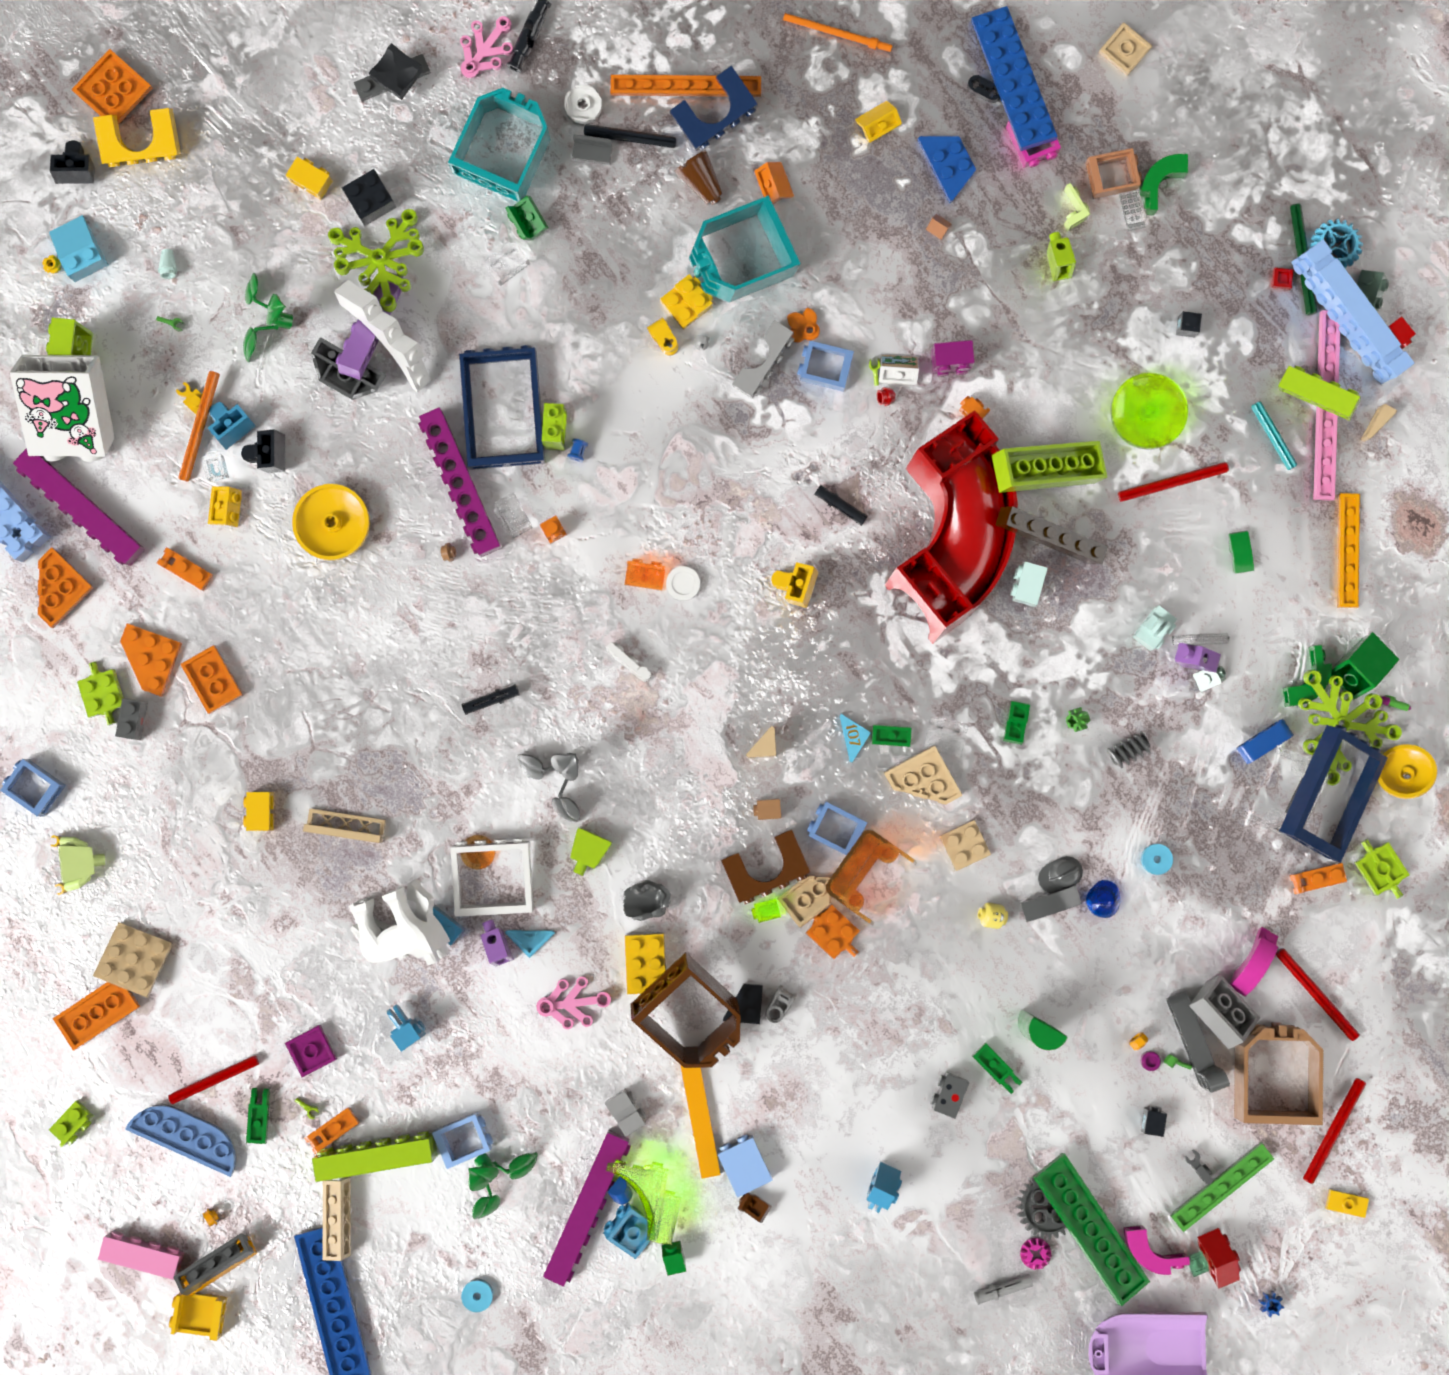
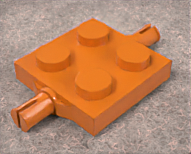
(833, 932)

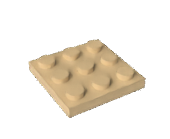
(133, 960)

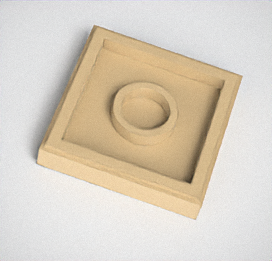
(1125, 49)

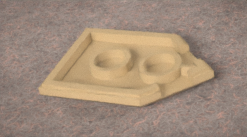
(806, 899)

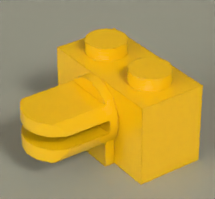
(797, 584)

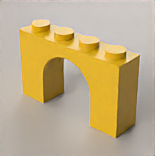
(113, 150)

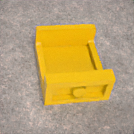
(198, 1315)

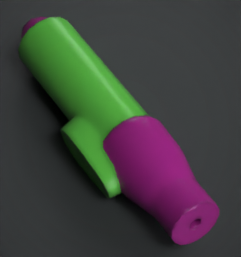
(1391, 701)

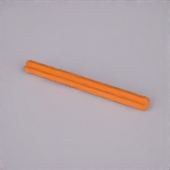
(199, 426)

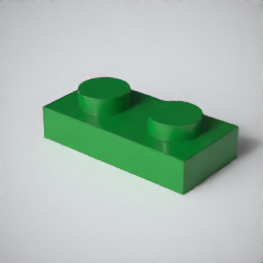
(891, 736)

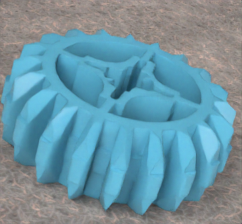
(1329, 231)

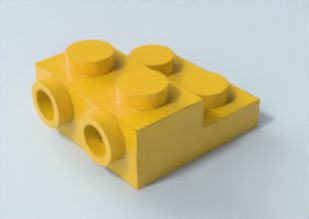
(687, 301)

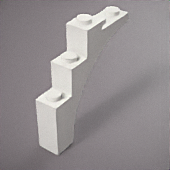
(387, 330)

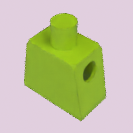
(1060, 257)
(588, 850)

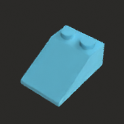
(77, 249)

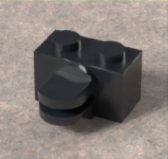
(72, 165)
(267, 451)

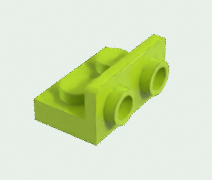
(71, 1123)

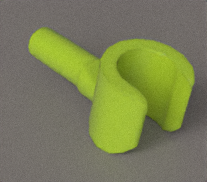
(874, 368)
(308, 1108)

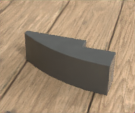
(1051, 903)

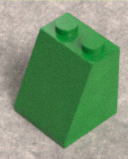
(1364, 665)

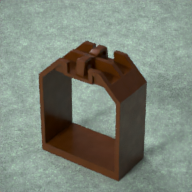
(695, 1056)

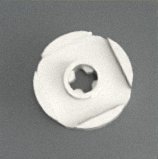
(576, 96)

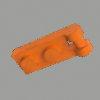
(185, 569)
(1318, 878)
(332, 1129)

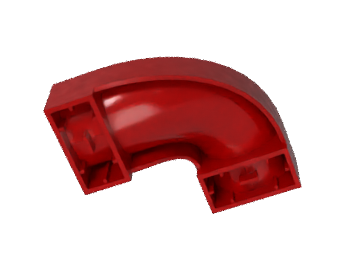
(965, 546)

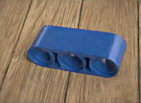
(1265, 741)

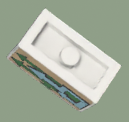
(898, 369)

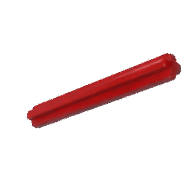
(213, 1079)

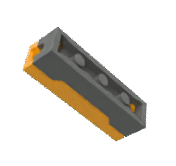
(215, 1265)

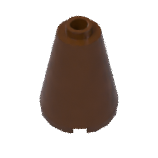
(700, 177)

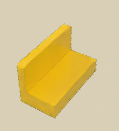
(879, 121)

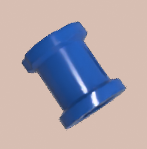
(577, 450)

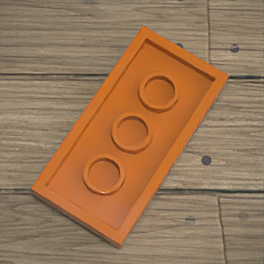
(95, 1014)

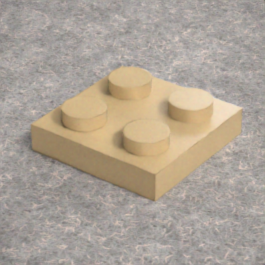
(965, 845)

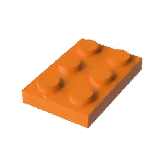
(211, 679)

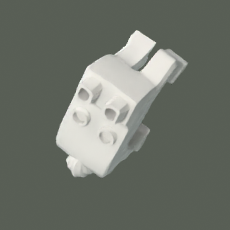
(411, 934)

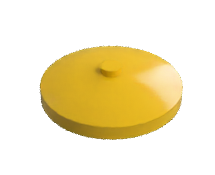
(331, 522)

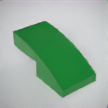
(1241, 552)
(1016, 722)

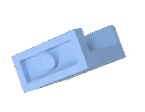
(744, 1165)

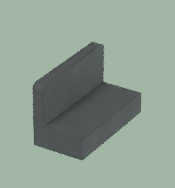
(592, 149)

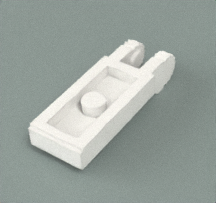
(628, 662)

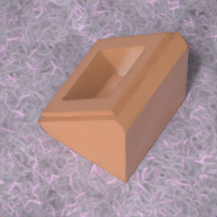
(938, 226)

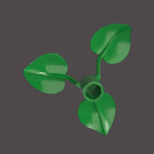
(274, 316)
(487, 1171)

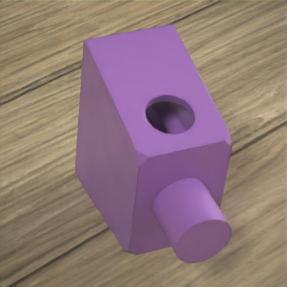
(1192, 657)
(499, 951)

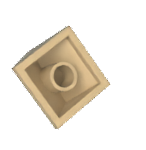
(765, 746)

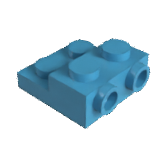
(628, 1230)

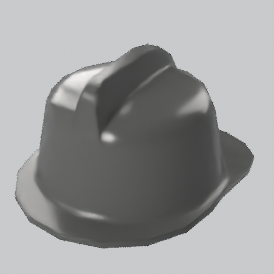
(1060, 874)

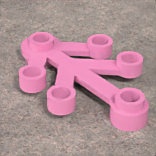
(484, 49)
(570, 1003)

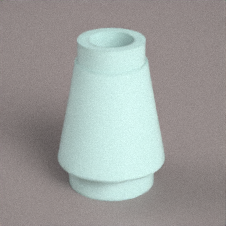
(167, 264)

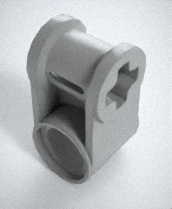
(780, 1003)

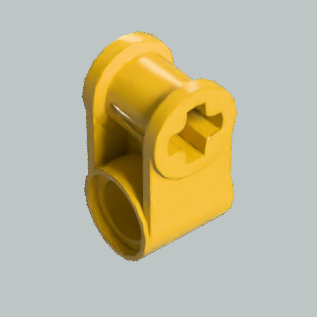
(662, 334)

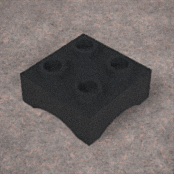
(396, 71)

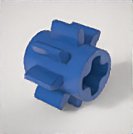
(1266, 1305)

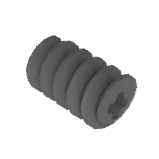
(1129, 750)

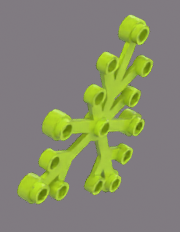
(373, 259)
(1329, 705)

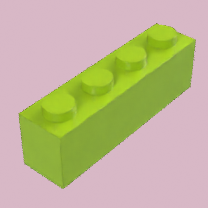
(1319, 392)

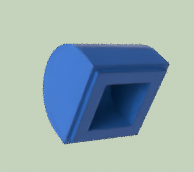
(620, 1192)

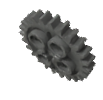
(1047, 1225)

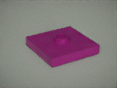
(311, 1051)

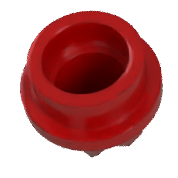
(886, 396)

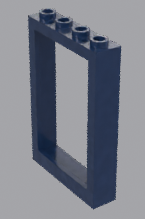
(488, 355)
(1312, 783)

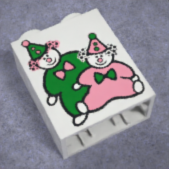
(63, 406)

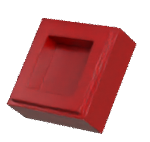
(1282, 278)

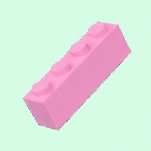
(141, 1255)

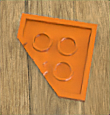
(58, 587)
(150, 657)

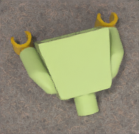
(75, 862)

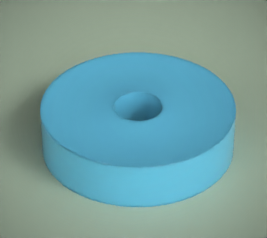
(1164, 854)
(477, 1286)

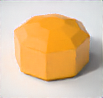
(1138, 1041)

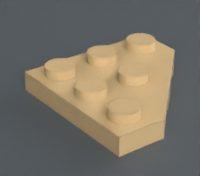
(924, 777)

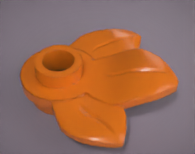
(801, 323)

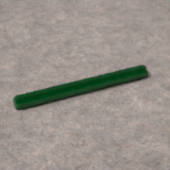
(1301, 247)

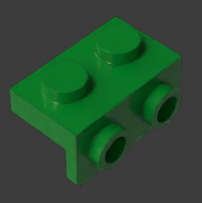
(526, 219)

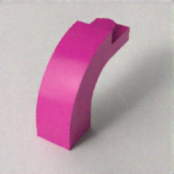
(1256, 963)
(1137, 1243)

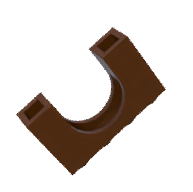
(793, 868)

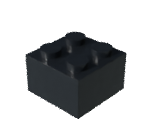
(369, 197)

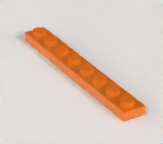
(676, 85)

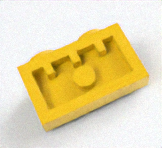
(224, 506)

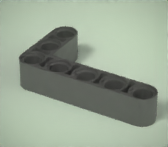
(1207, 1073)

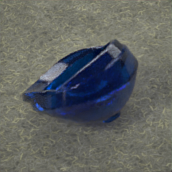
(1103, 899)

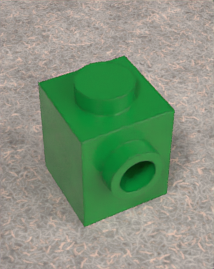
(674, 1258)

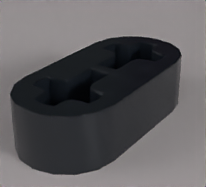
(984, 90)

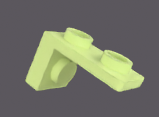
(1082, 208)

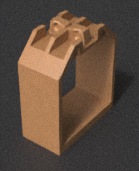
(1279, 1032)

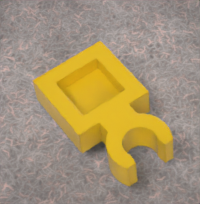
(192, 398)

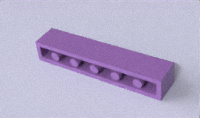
(362, 342)

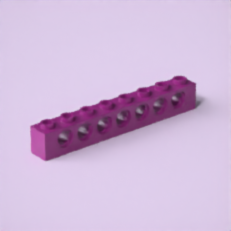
(434, 419)

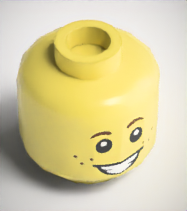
(993, 915)

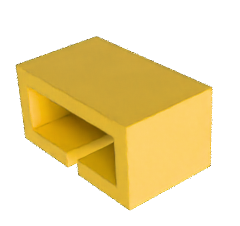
(305, 175)
(258, 811)

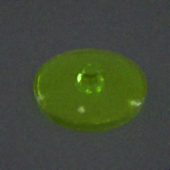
(1149, 411)

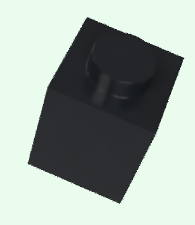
(1188, 324)
(1154, 1121)

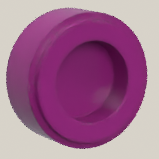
(1150, 1061)

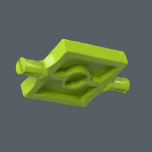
(101, 693)
(1381, 868)

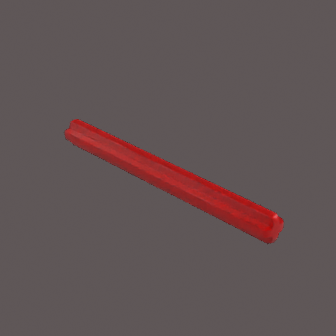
(1173, 481)
(1317, 994)
(1334, 1130)

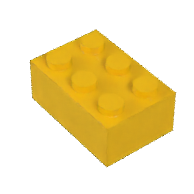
(644, 960)

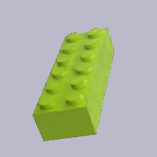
(1049, 466)
(374, 1157)

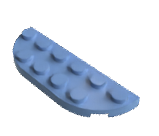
(186, 1136)

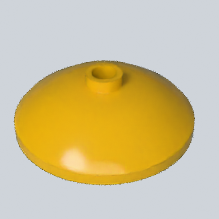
(1409, 761)

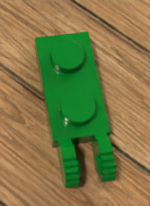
(995, 1066)
(258, 1118)

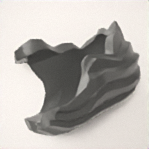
(646, 900)

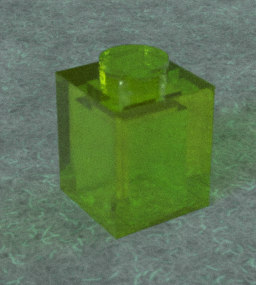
(766, 910)

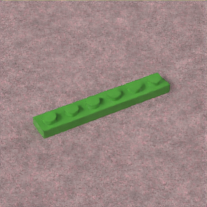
(1222, 1187)

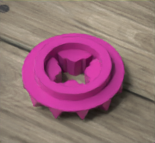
(1035, 1244)

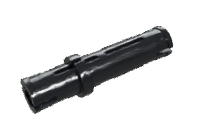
(841, 505)
(469, 707)

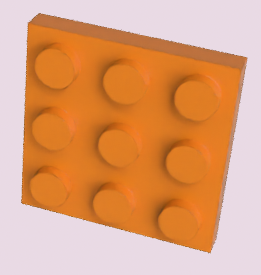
(112, 87)

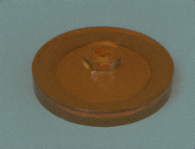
(478, 860)

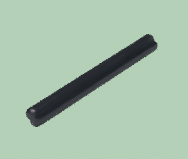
(629, 136)

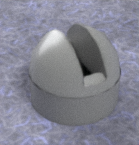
(701, 341)

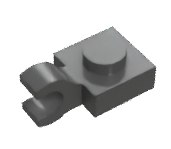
(1202, 1171)

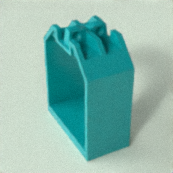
(517, 107)
(776, 235)

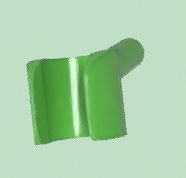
(173, 323)
(1171, 1061)

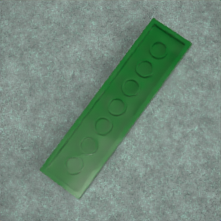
(1091, 1229)

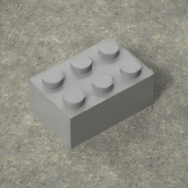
(1224, 1011)

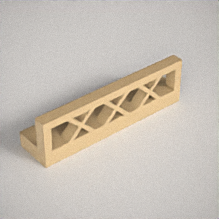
(339, 832)
(337, 1219)

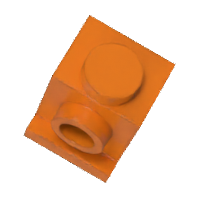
(971, 404)
(553, 529)

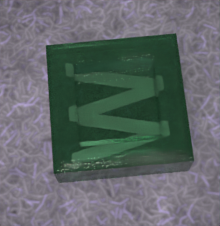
(1198, 1264)

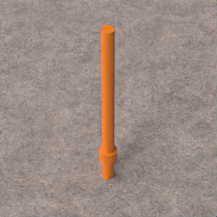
(872, 42)

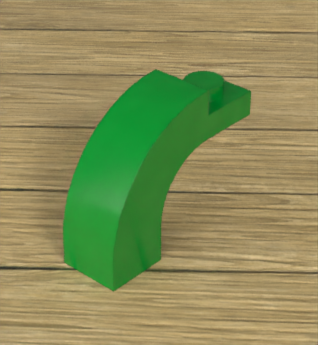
(1166, 168)
(1294, 694)

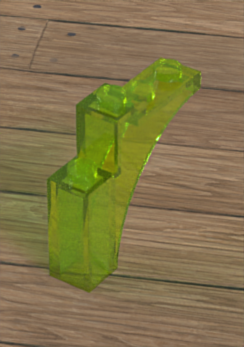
(659, 1204)

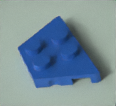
(949, 162)

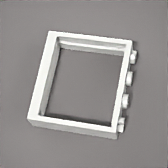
(491, 909)

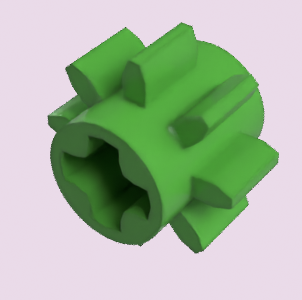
(1077, 719)

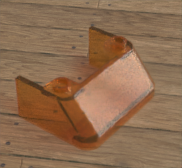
(855, 867)

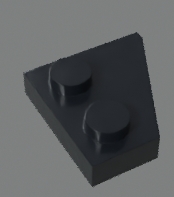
(749, 1003)

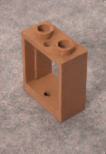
(1095, 179)

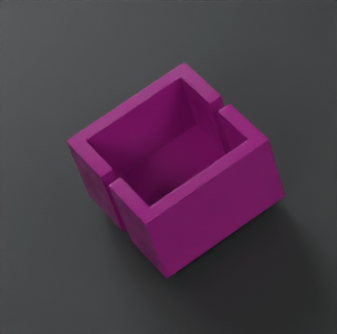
(952, 358)

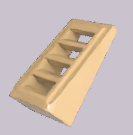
(1379, 419)

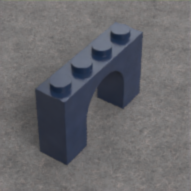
(701, 133)

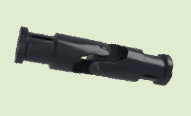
(528, 35)

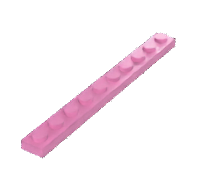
(1325, 421)

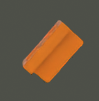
(774, 181)

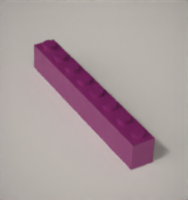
(80, 507)
(585, 1210)

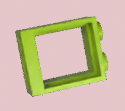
(553, 423)

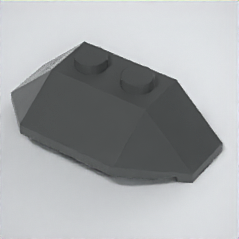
(324, 359)

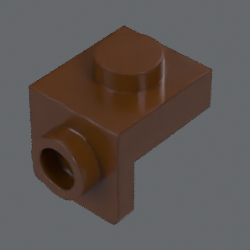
(754, 1206)

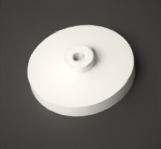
(683, 583)

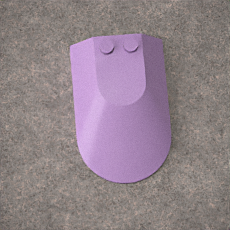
(1150, 1344)

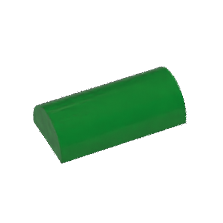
(1040, 1032)

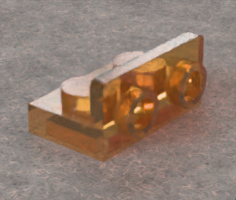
(645, 575)

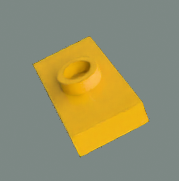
(1347, 1203)

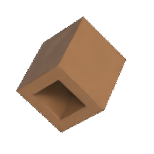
(767, 809)

